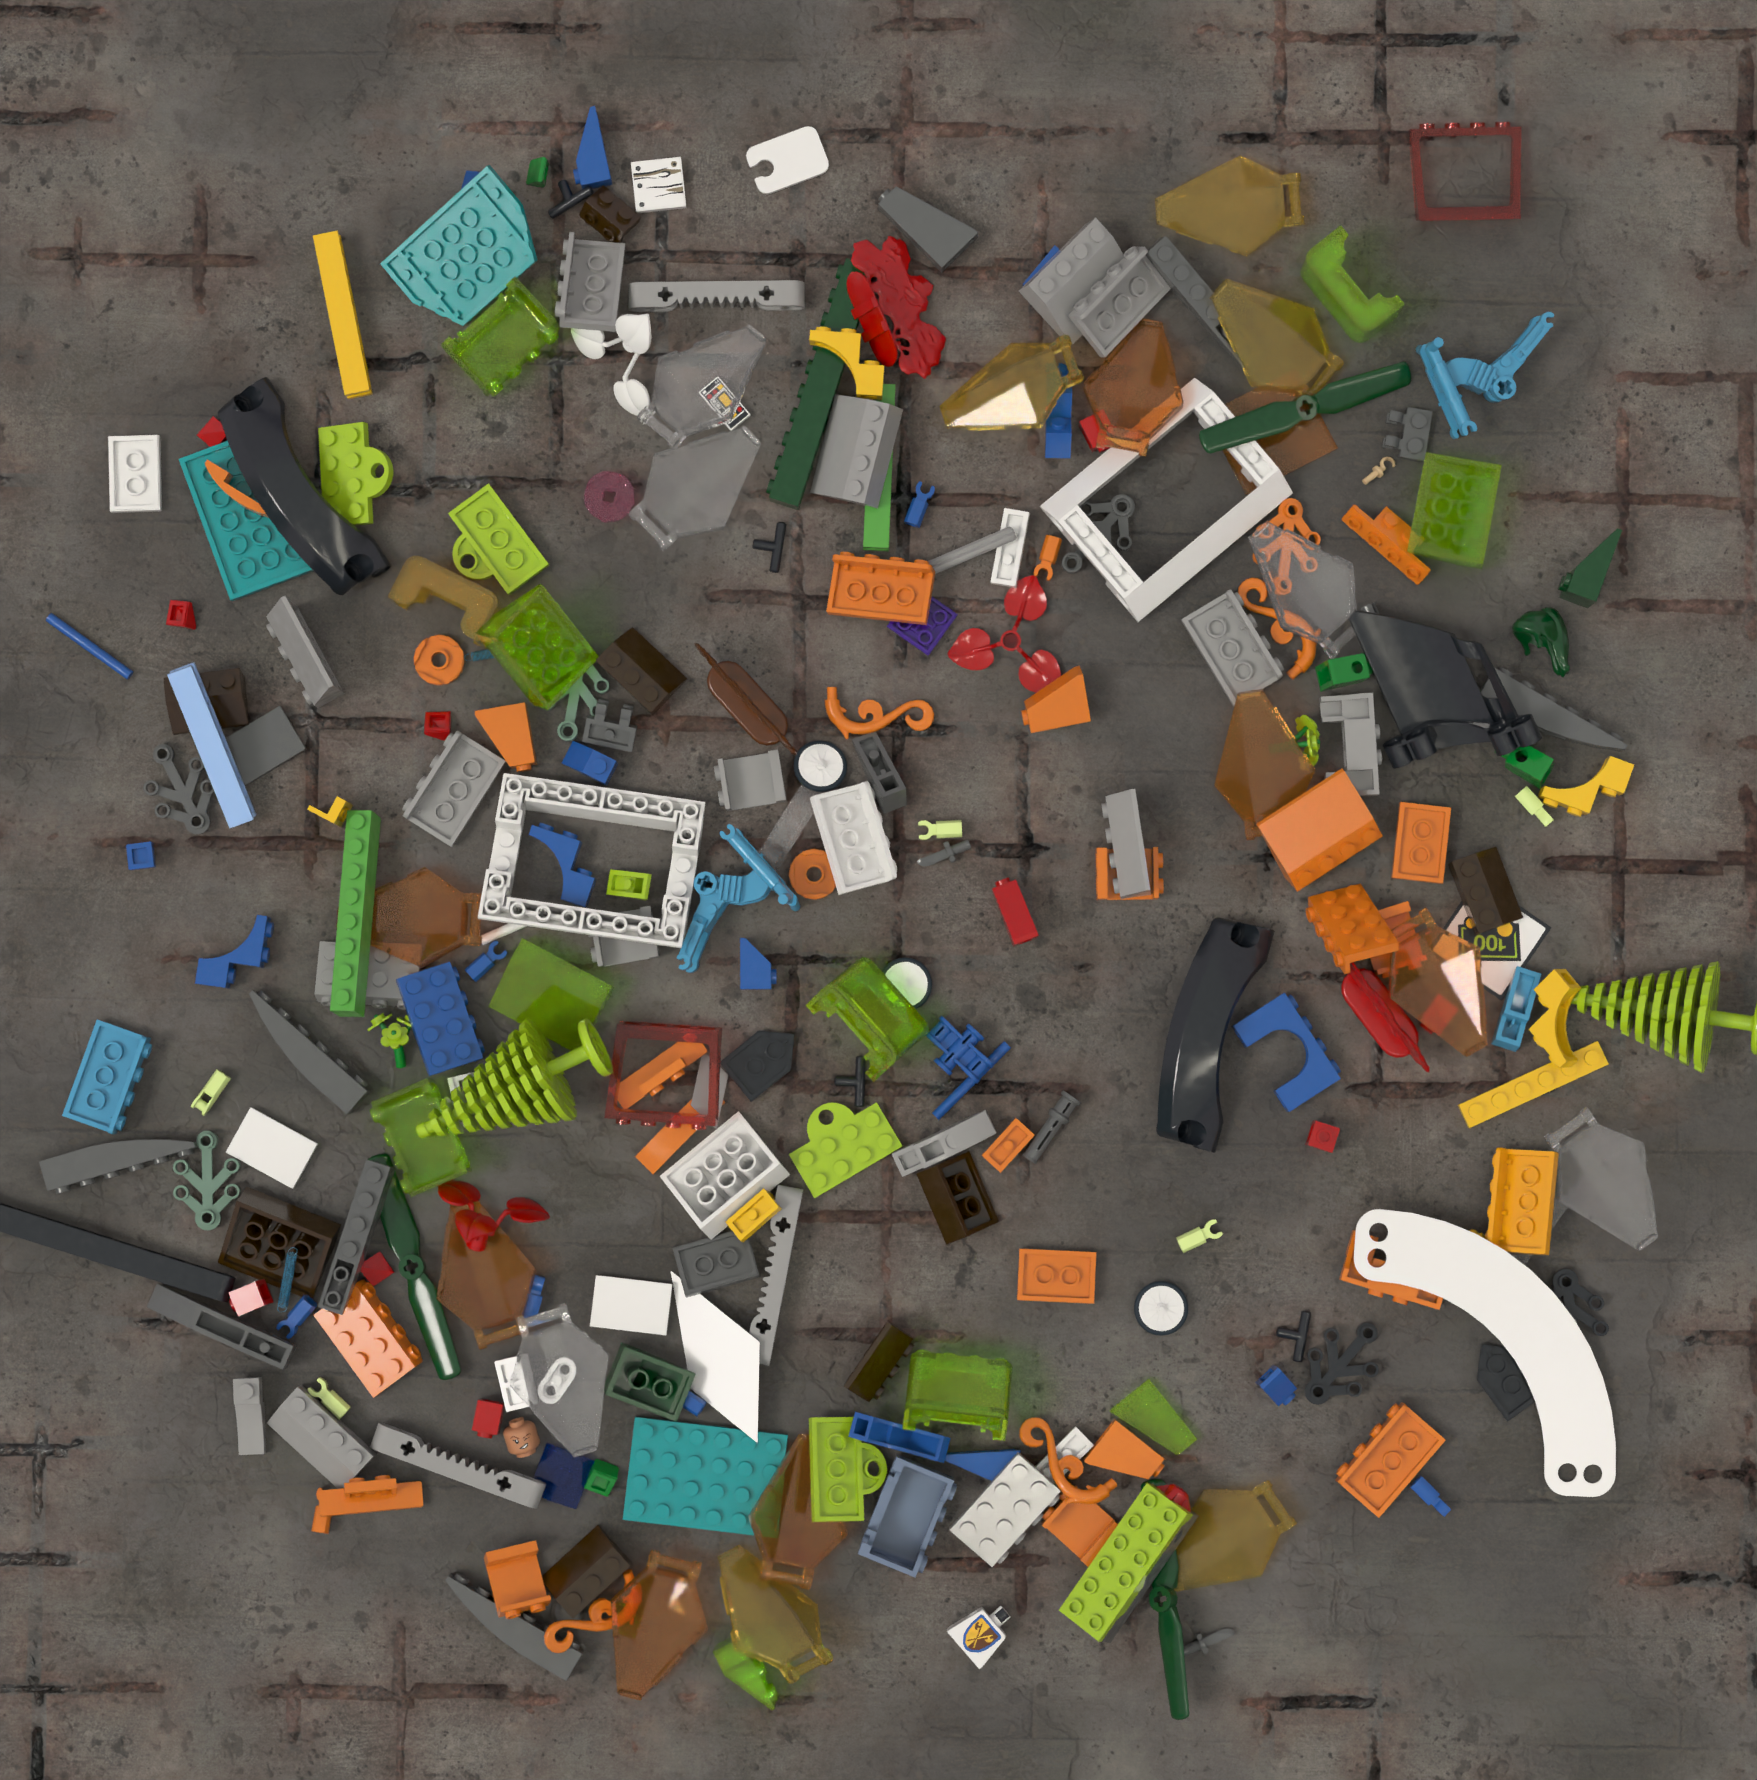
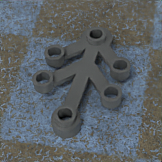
(1105, 526)
(183, 792)

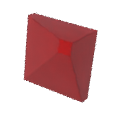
(212, 433)
(181, 615)
(437, 724)
(376, 1269)

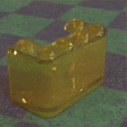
(423, 577)

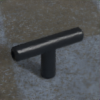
(570, 199)
(775, 547)
(856, 1081)
(1299, 1335)

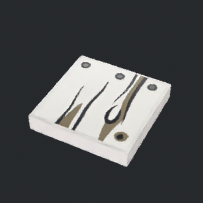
(658, 185)

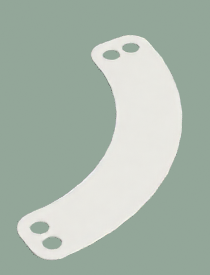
(1523, 1317)

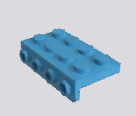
(107, 1077)

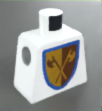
(980, 1633)

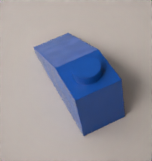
(591, 158)
(983, 1463)

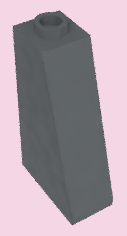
(926, 227)

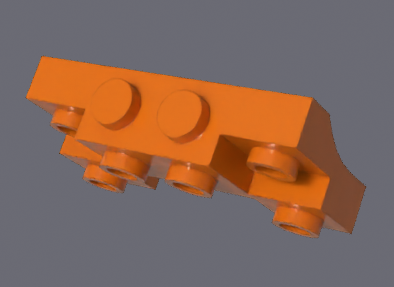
(1400, 1293)

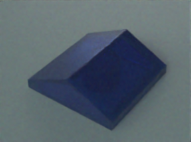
(563, 1475)

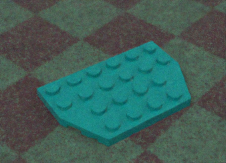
(465, 250)

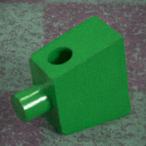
(1343, 672)
(1534, 769)

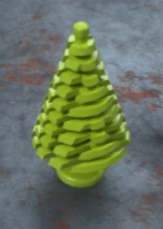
(1683, 1012)
(518, 1084)

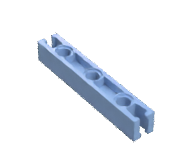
(211, 745)

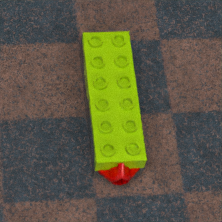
(1130, 1561)

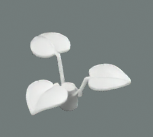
(636, 338)

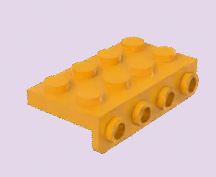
(1522, 1200)

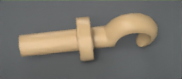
(1378, 471)

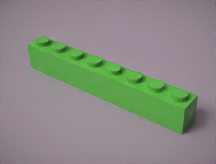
(355, 913)

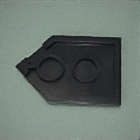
(760, 1062)
(1503, 1381)

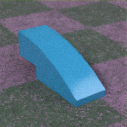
(1516, 1009)

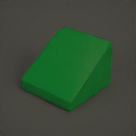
(537, 172)
(601, 1477)

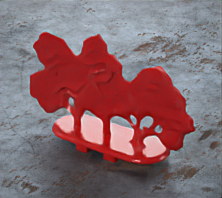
(901, 299)
(1381, 1015)

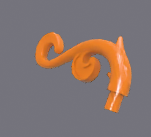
(1308, 653)
(846, 726)
(1070, 1462)
(596, 1624)

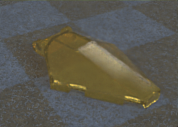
(1232, 206)
(1274, 338)
(1013, 388)
(1229, 1537)
(771, 1617)

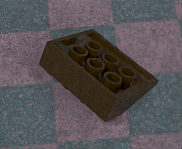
(263, 1233)

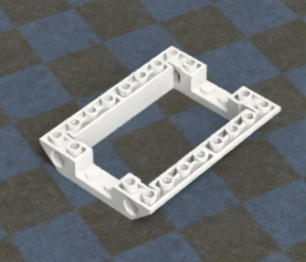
(1131, 591)
(600, 804)

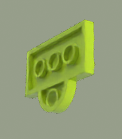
(349, 471)
(494, 541)
(843, 1146)
(840, 1470)

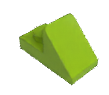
(629, 884)

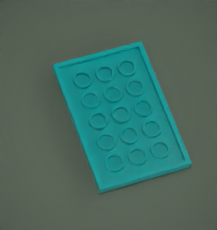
(244, 544)
(698, 1474)

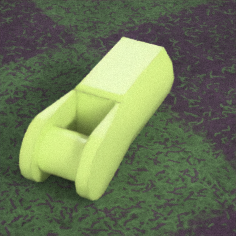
(213, 1088)

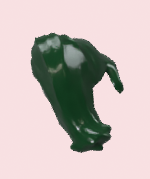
(1546, 630)

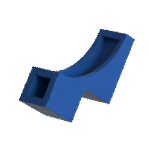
(1058, 424)
(576, 885)
(252, 952)
(892, 1436)

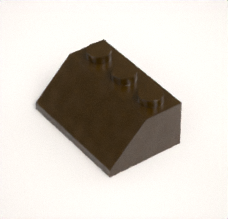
(641, 670)
(227, 696)
(1485, 890)
(957, 1197)
(879, 1362)
(586, 1571)

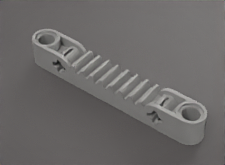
(785, 294)
(789, 1200)
(392, 1442)

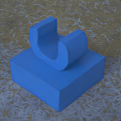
(140, 856)

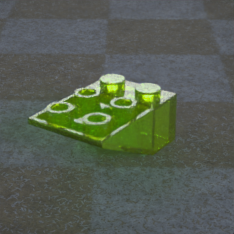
(746, 1673)

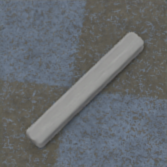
(973, 549)

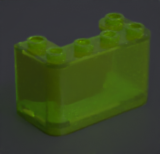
(1341, 295)
(503, 339)
(873, 1012)
(426, 1160)
(958, 1391)

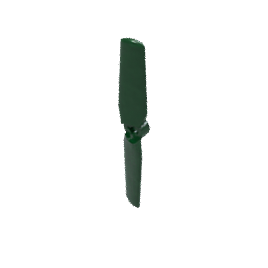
(1283, 415)
(405, 1242)
(1170, 1632)

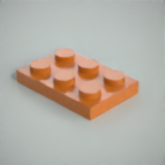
(1421, 842)
(1056, 1276)

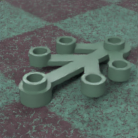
(575, 691)
(207, 1184)

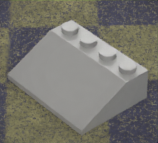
(1071, 275)
(856, 450)
(303, 652)

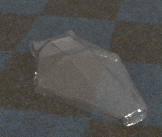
(686, 373)
(696, 485)
(1306, 586)
(1605, 1179)
(562, 1379)

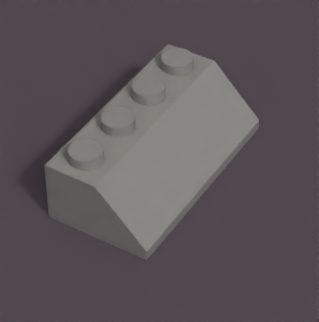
(1127, 843)
(321, 1437)

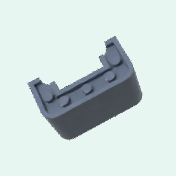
(907, 1516)

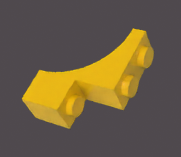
(847, 346)
(1579, 800)
(1550, 1029)

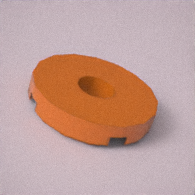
(450, 670)
(798, 875)

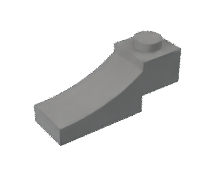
(250, 1415)

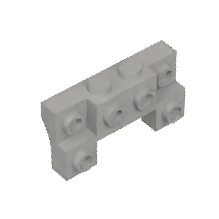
(1358, 738)

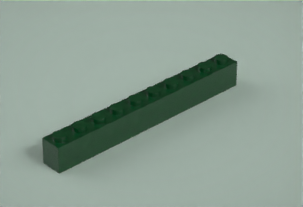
(815, 404)

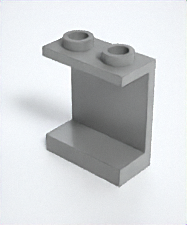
(750, 781)
(617, 951)

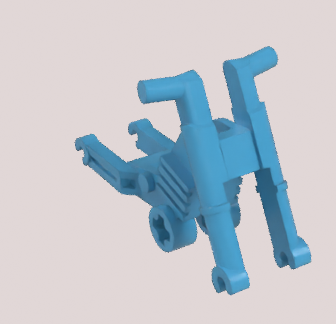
(1478, 375)
(730, 890)

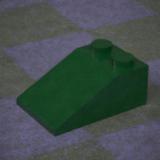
(1586, 579)
(648, 1382)

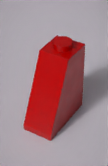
(1014, 912)

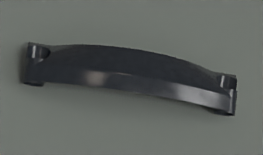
(312, 527)
(1192, 1055)

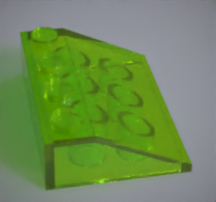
(1454, 510)
(538, 646)
(549, 994)

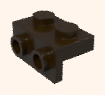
(609, 215)

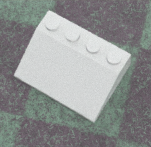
(723, 1174)

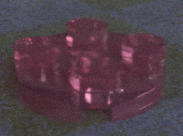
(623, 500)

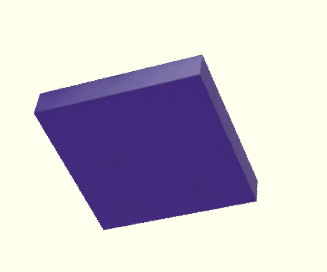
(926, 636)

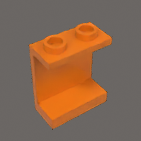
(1105, 875)
(1393, 916)
(1079, 1527)
(516, 1580)

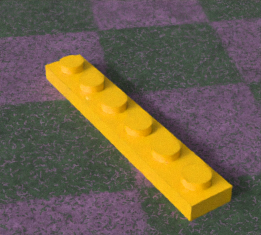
(1530, 1086)

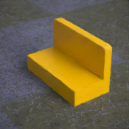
(337, 812)
(753, 1215)

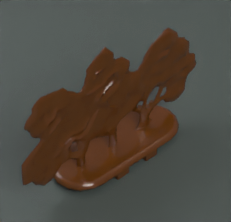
(746, 702)

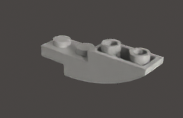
(944, 1143)

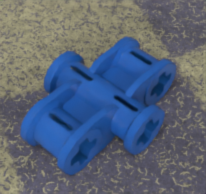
(959, 1049)

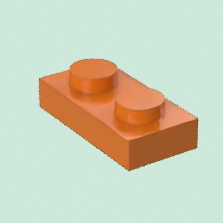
(1008, 1145)

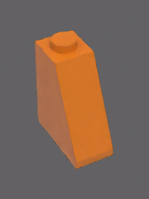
(1058, 703)
(511, 734)
(1125, 1453)

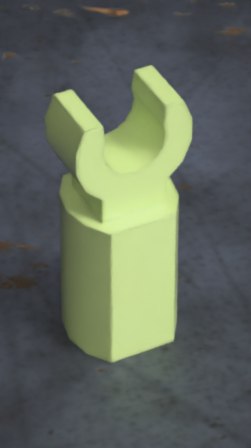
(1533, 805)
(942, 829)
(1197, 1237)
(330, 1399)

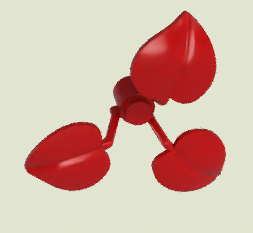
(973, 646)
(477, 1227)

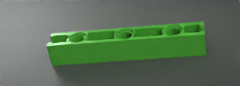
(878, 520)

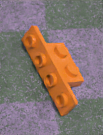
(1390, 538)
(658, 1071)
(370, 1496)

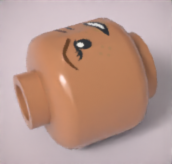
(521, 1437)

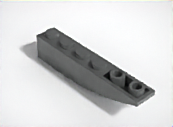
(1189, 289)
(1551, 717)
(310, 1057)
(107, 1160)
(356, 1235)
(222, 1327)
(519, 1633)

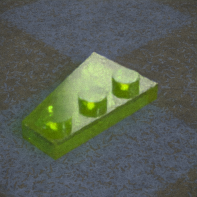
(1154, 1417)

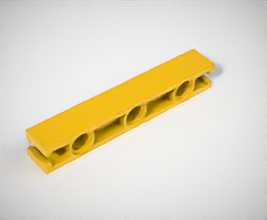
(342, 315)

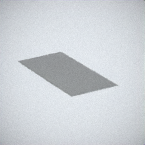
(701, 1089)

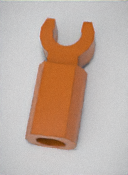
(1048, 555)
(320, 1524)

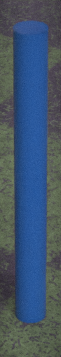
(89, 646)
(968, 1083)

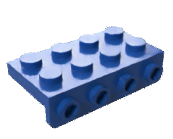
(440, 1018)

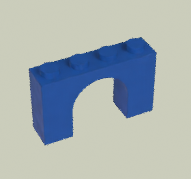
(1317, 1071)

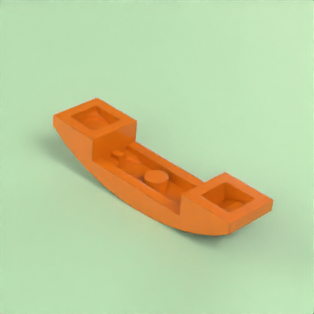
(223, 478)
(666, 1143)

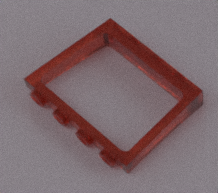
(1424, 213)
(665, 1032)

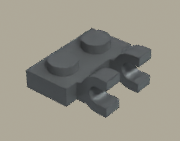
(1414, 433)
(608, 732)

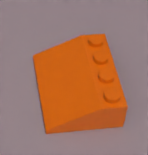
(1319, 830)

